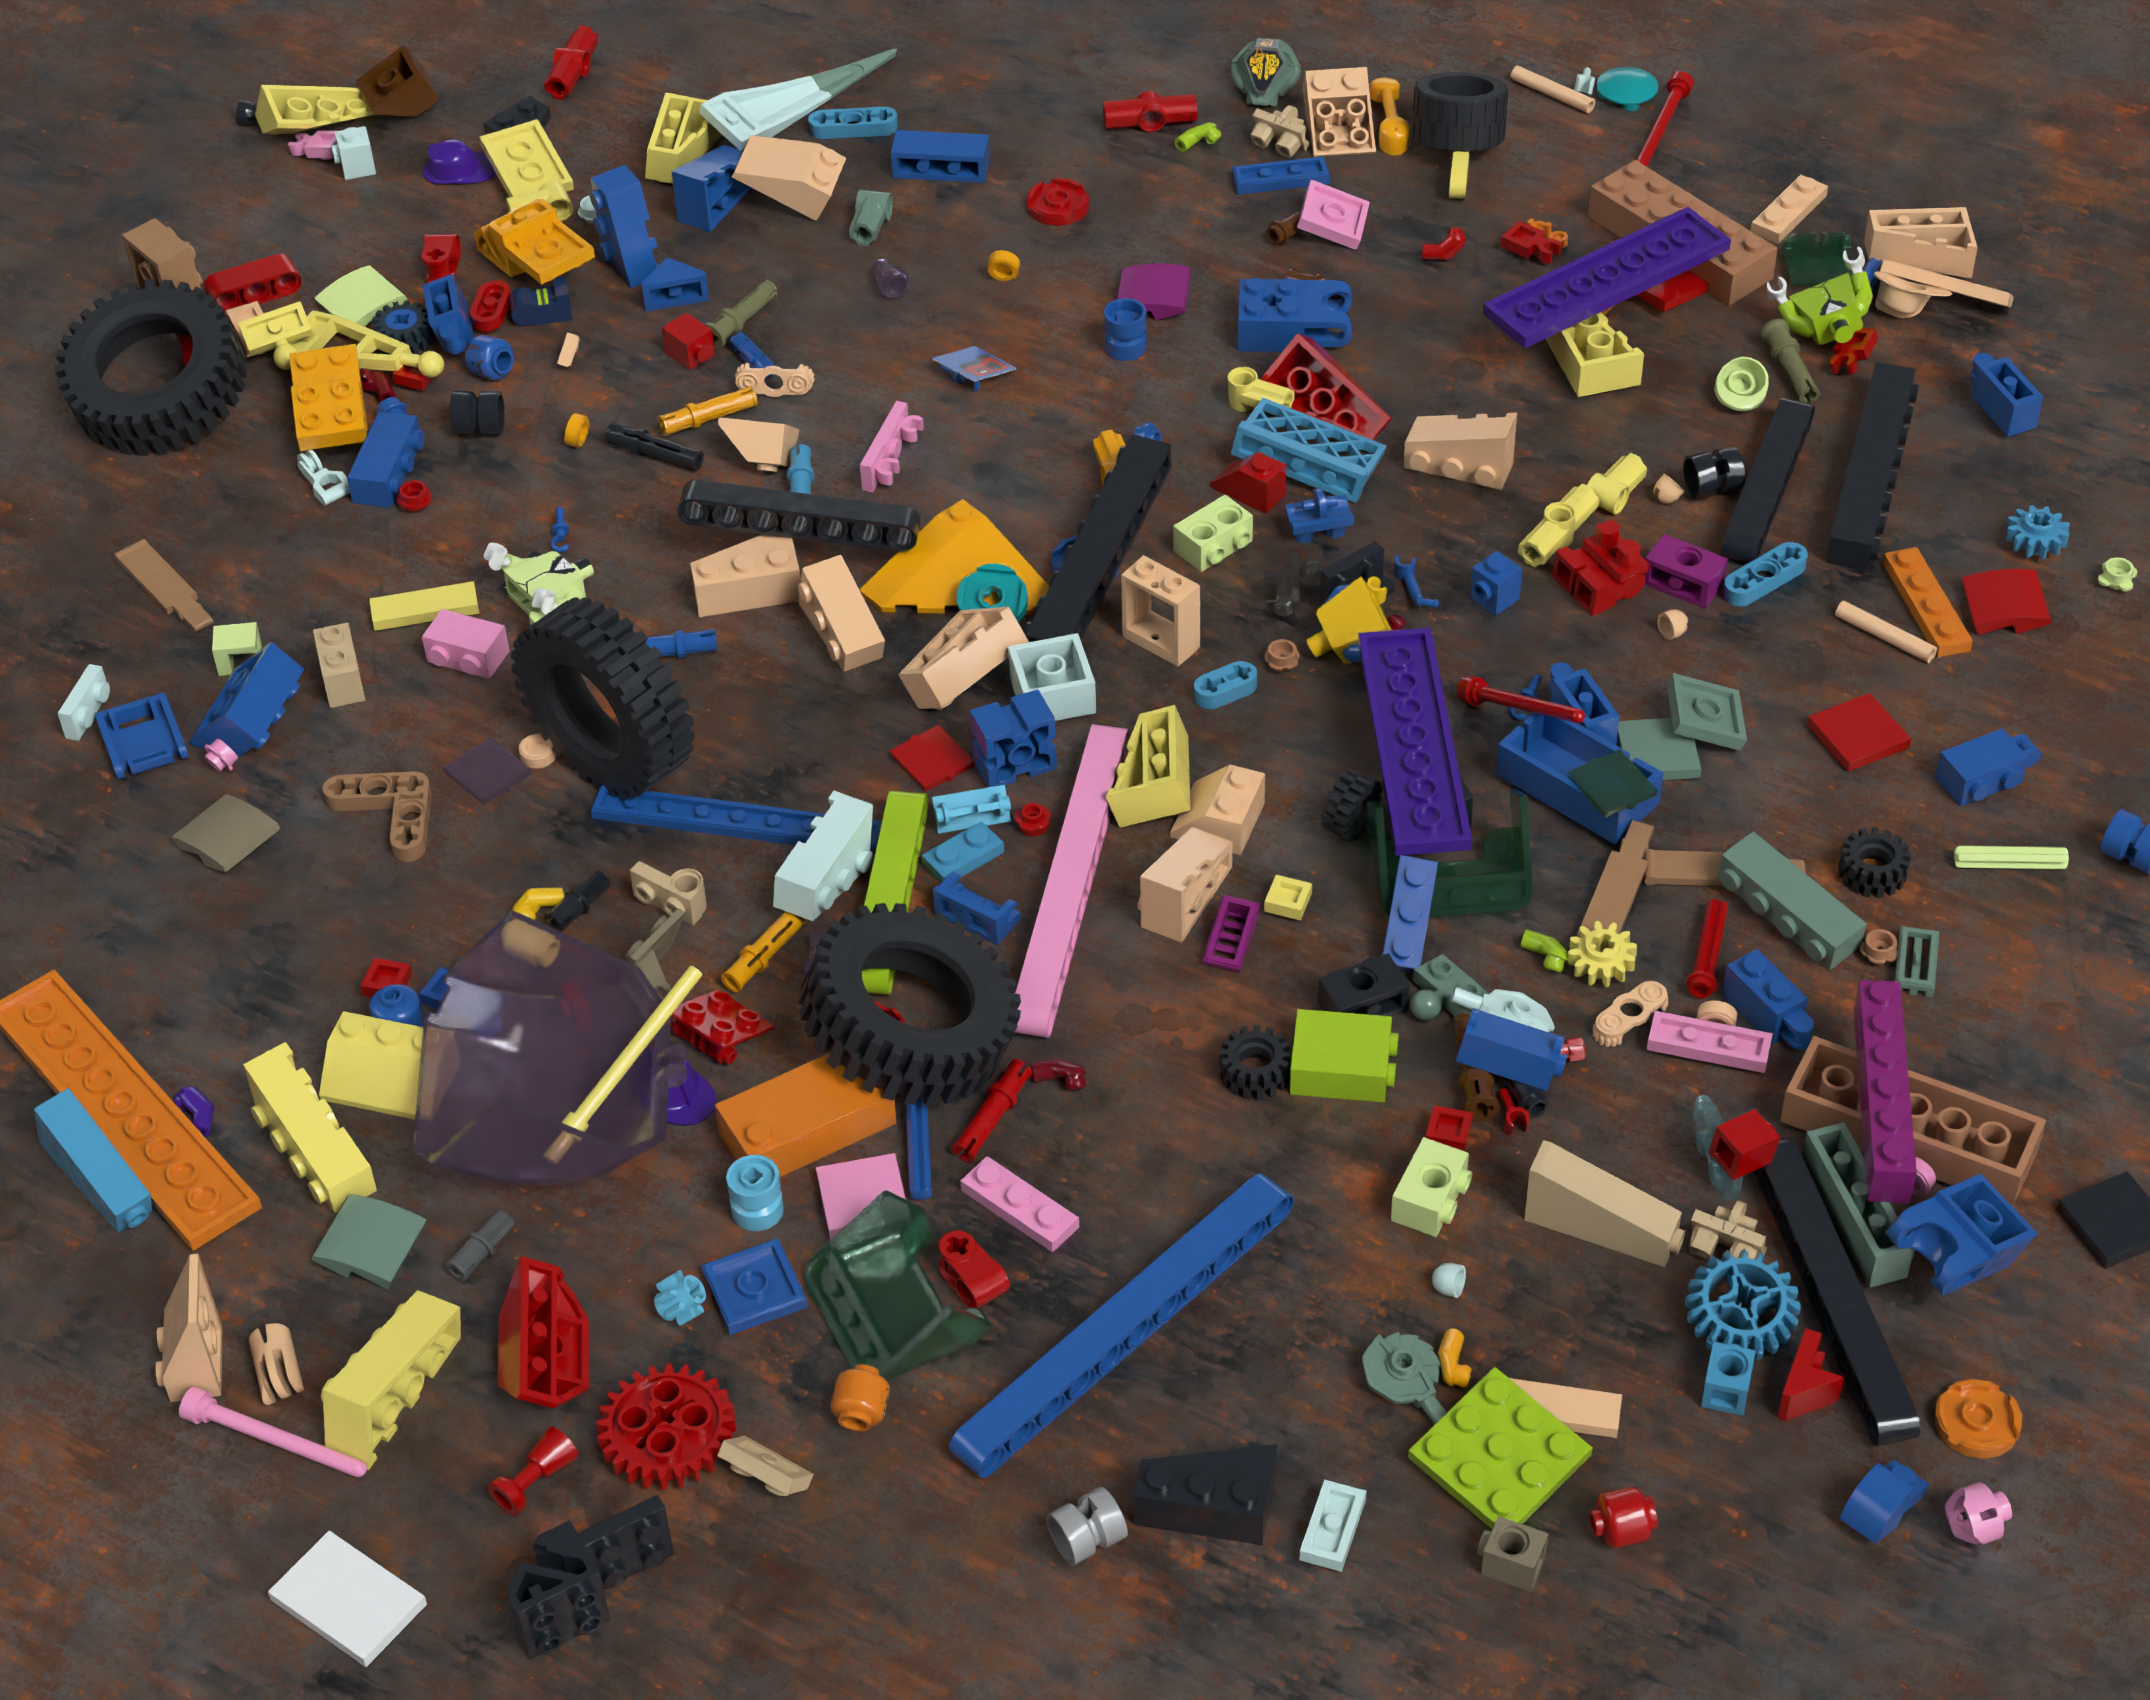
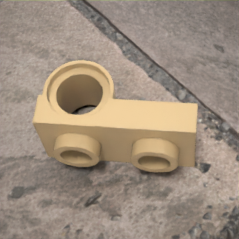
(680, 890)

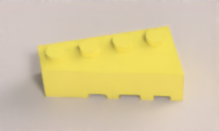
(1596, 357)
(306, 1129)
(388, 1375)

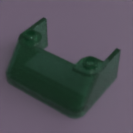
(1467, 886)

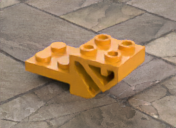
(533, 243)
(328, 397)

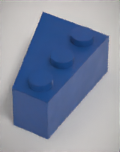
(706, 188)
(621, 224)

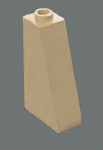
(1599, 1207)

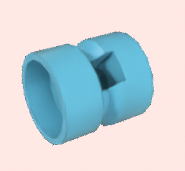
(755, 1192)

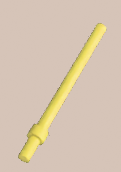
(633, 1050)

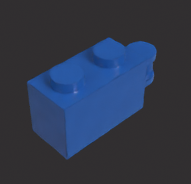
(448, 314)
(2005, 394)
(1581, 691)
(1985, 765)
(1768, 1000)

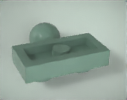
(1438, 981)

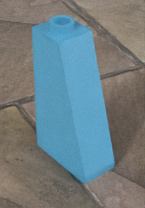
(91, 1161)

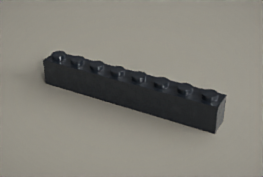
(1871, 467)
(1102, 540)

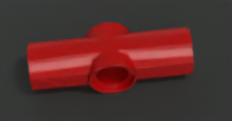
(571, 62)
(1150, 111)

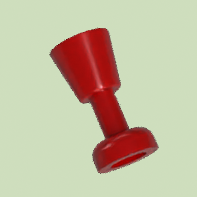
(546, 1458)

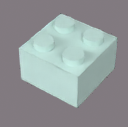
(1059, 673)

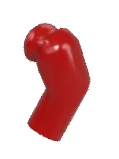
(1447, 249)

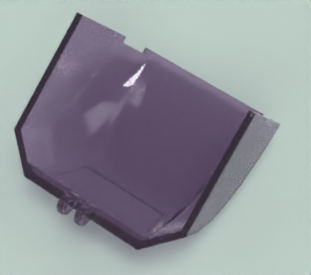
(523, 1044)

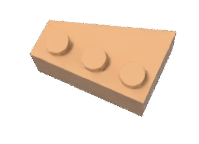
(1923, 238)
(1463, 449)
(747, 576)
(840, 613)
(961, 655)
(1183, 883)

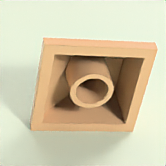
(761, 442)

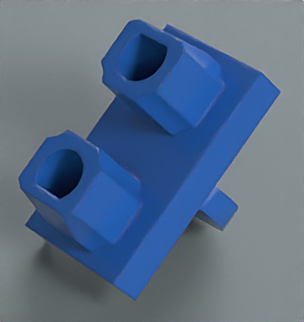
(1319, 514)

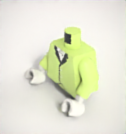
(540, 581)

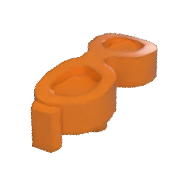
(1547, 227)

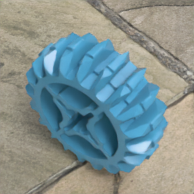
(1771, 1293)

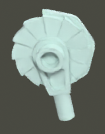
(1508, 1005)

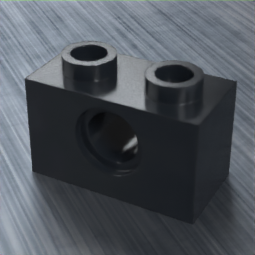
(1365, 988)

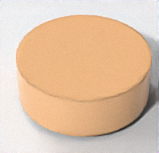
(536, 752)
(1717, 1012)

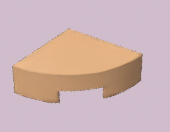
(568, 350)

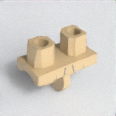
(1281, 127)
(1728, 1229)

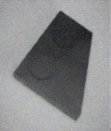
(521, 112)

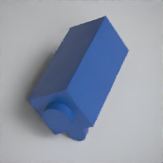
(1512, 1049)

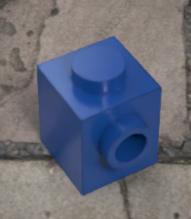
(1496, 583)

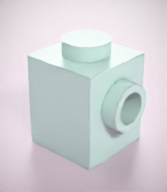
(354, 152)

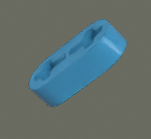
(1225, 685)

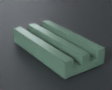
(1914, 982)

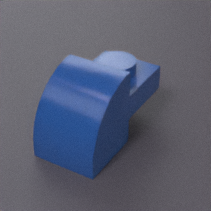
(1883, 1499)

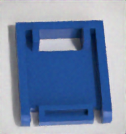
(143, 744)

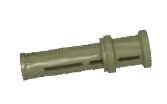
(731, 320)
(1786, 352)

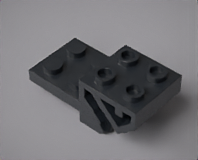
(567, 1586)

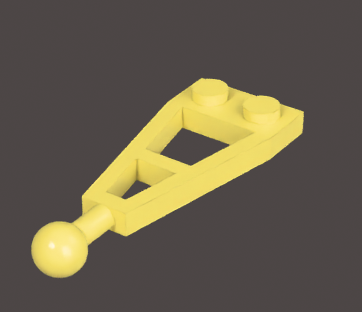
(326, 325)

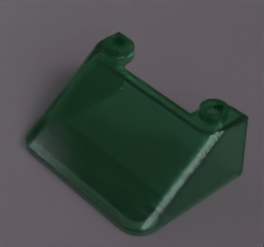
(881, 1296)

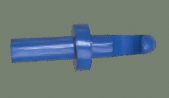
(958, 378)
(560, 530)
(1530, 692)

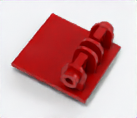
(717, 1024)

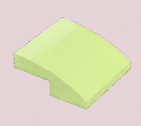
(359, 295)

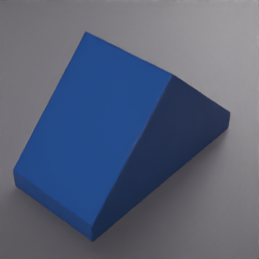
(673, 286)

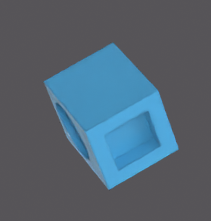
(1724, 1391)

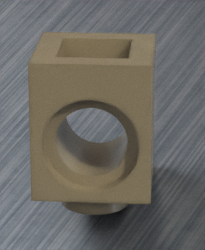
(1517, 1569)

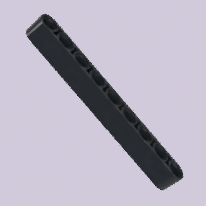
(1837, 1297)

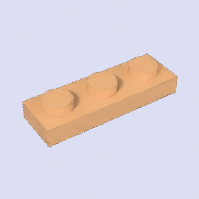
(1789, 209)

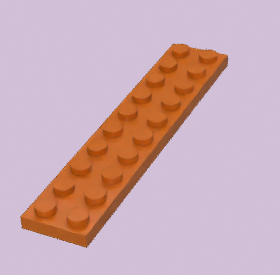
(162, 1147)

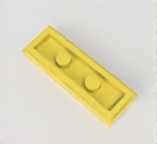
(422, 605)

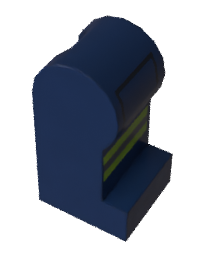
(541, 304)

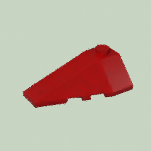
(1326, 389)

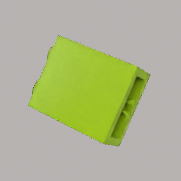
(1343, 1055)

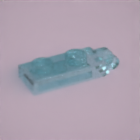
(1707, 1119)

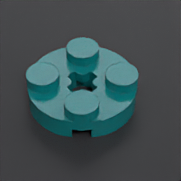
(990, 579)

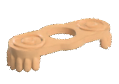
(795, 381)
(1613, 1024)

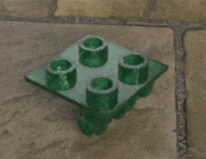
(1814, 261)

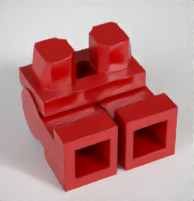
(1601, 569)

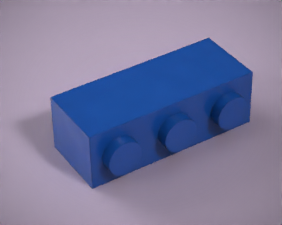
(940, 156)
(385, 459)

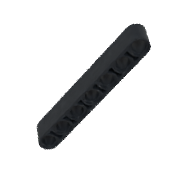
(1767, 480)
(783, 518)

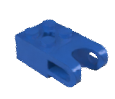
(1280, 308)
(1963, 1233)

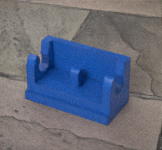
(974, 911)

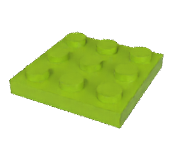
(1500, 1451)

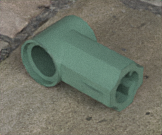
(870, 212)

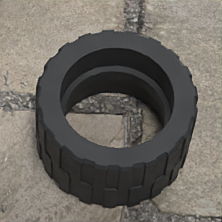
(1459, 111)

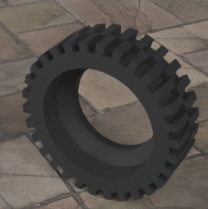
(167, 412)
(606, 650)
(890, 1051)

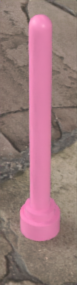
(200, 1407)

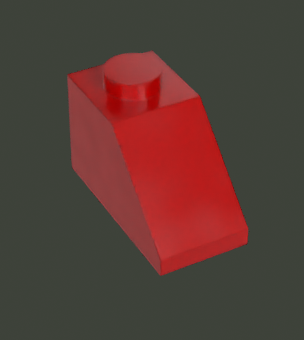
(1253, 481)

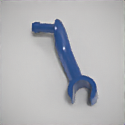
(1406, 573)

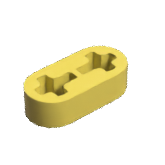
(1459, 175)

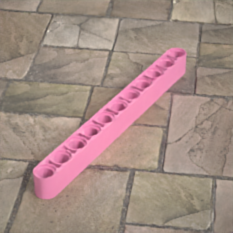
(1069, 881)

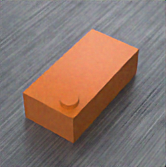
(802, 1116)

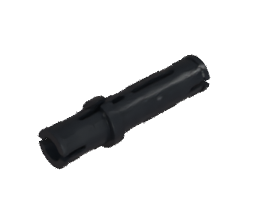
(641, 442)

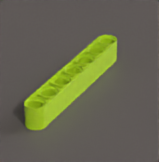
(895, 867)

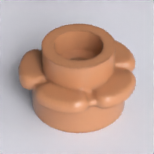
(1282, 655)
(1880, 947)

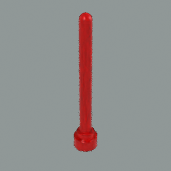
(1678, 87)
(1475, 691)

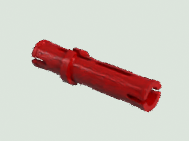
(1000, 1097)

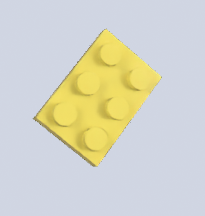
(524, 158)

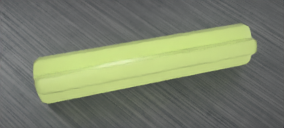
(2011, 857)

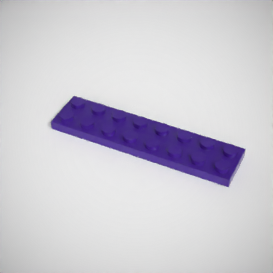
(1606, 277)
(1414, 742)

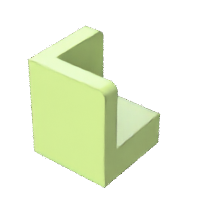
(231, 641)

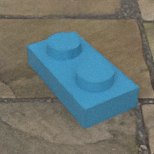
(963, 852)

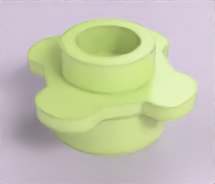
(2118, 574)

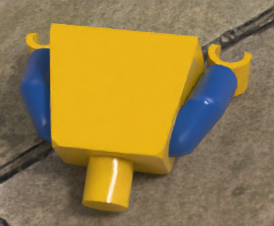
(1347, 612)

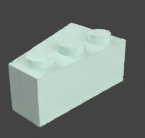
(828, 860)

